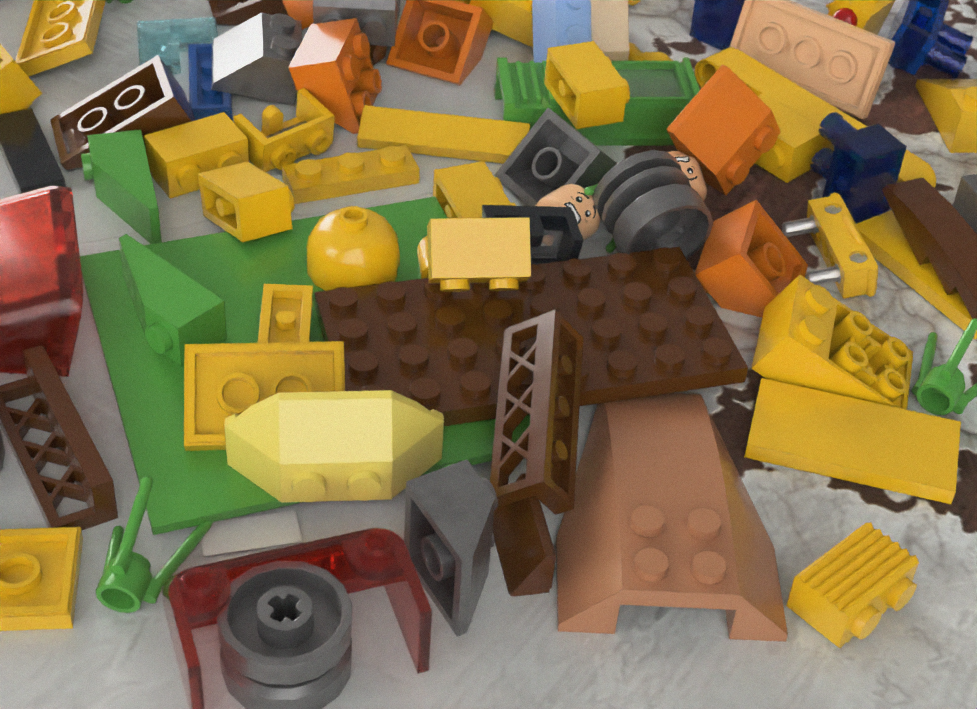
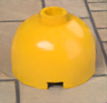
(352, 249)

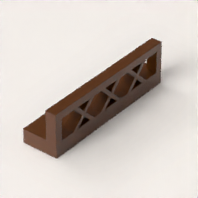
(553, 411)
(69, 434)

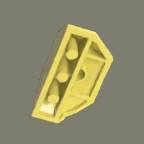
(334, 444)

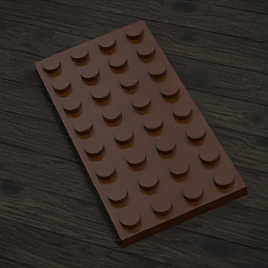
(639, 317)

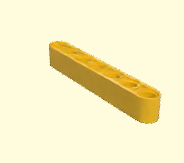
(766, 81)

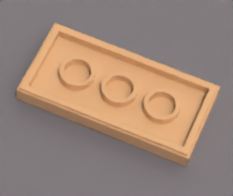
(815, 52)

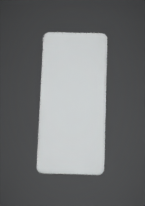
(251, 533)

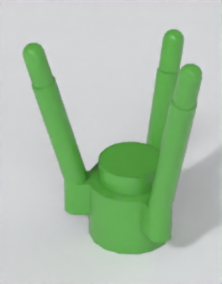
(942, 387)
(127, 574)

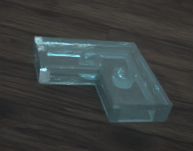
(171, 37)

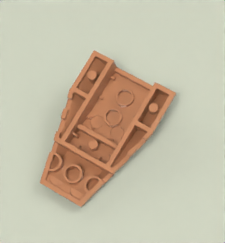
(664, 524)

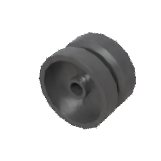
(286, 637)

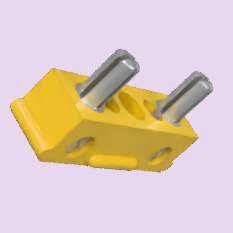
(840, 245)

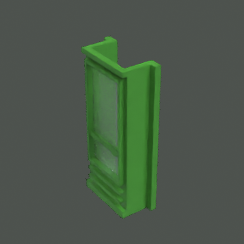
(656, 98)

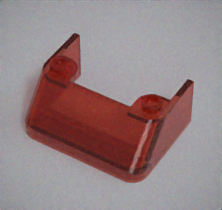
(356, 559)

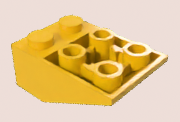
(830, 348)

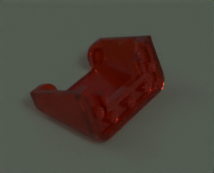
(39, 277)

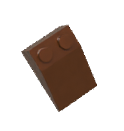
(139, 100)

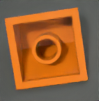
(440, 39)
(725, 130)
(747, 261)

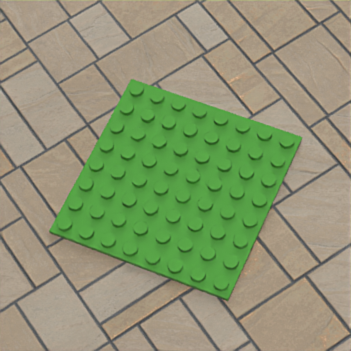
(150, 386)

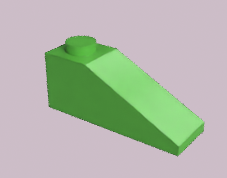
(124, 180)
(170, 303)

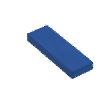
(202, 98)

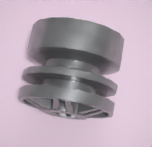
(652, 205)

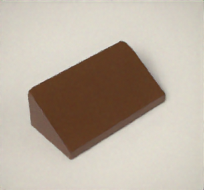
(524, 546)

